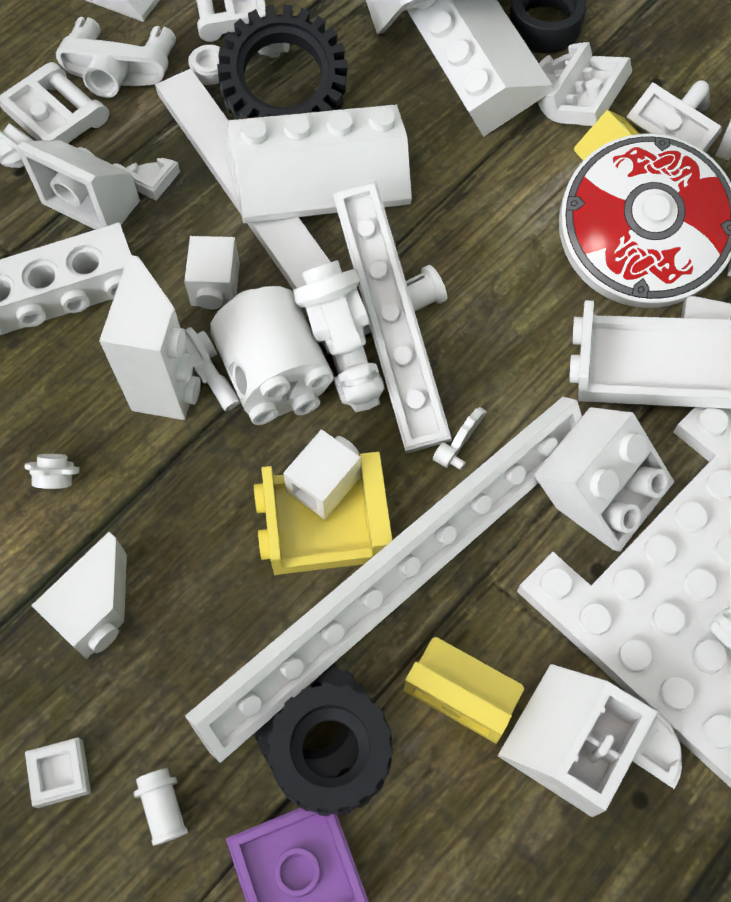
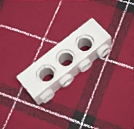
(57, 280)

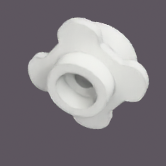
(51, 471)

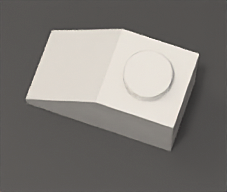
(89, 598)

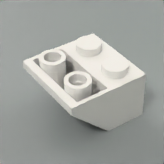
(605, 475)
(578, 737)

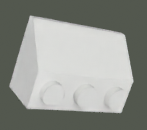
(149, 347)

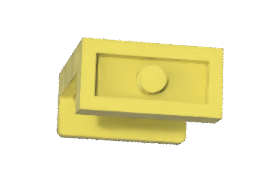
(305, 541)

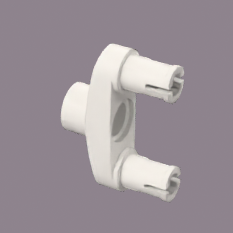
(114, 64)

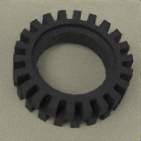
(281, 29)

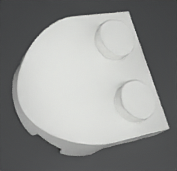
(582, 85)

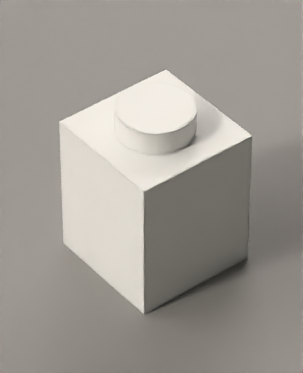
(211, 271)
(323, 473)

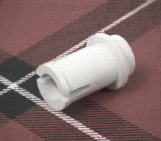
(160, 806)

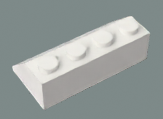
(482, 58)
(300, 160)

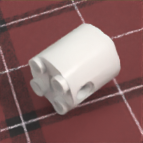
(270, 353)

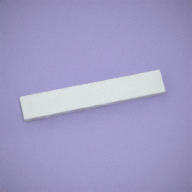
(392, 318)

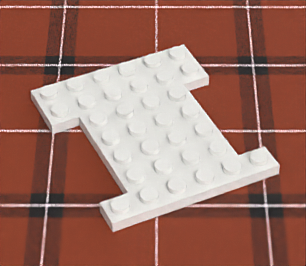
(656, 601)

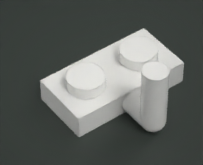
(667, 115)

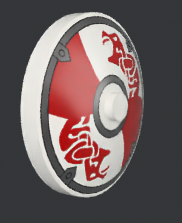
(647, 220)

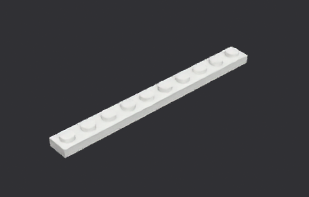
(377, 587)

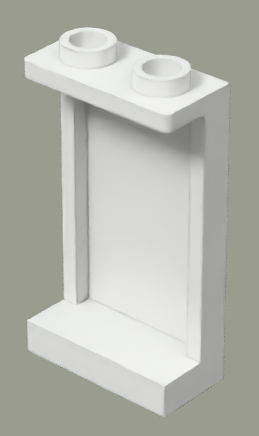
(652, 360)

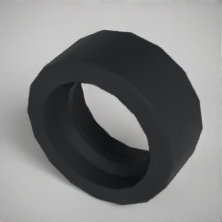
(548, 36)

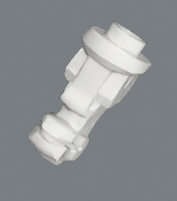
(338, 322)

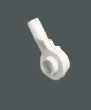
(202, 350)

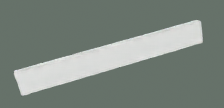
(207, 129)

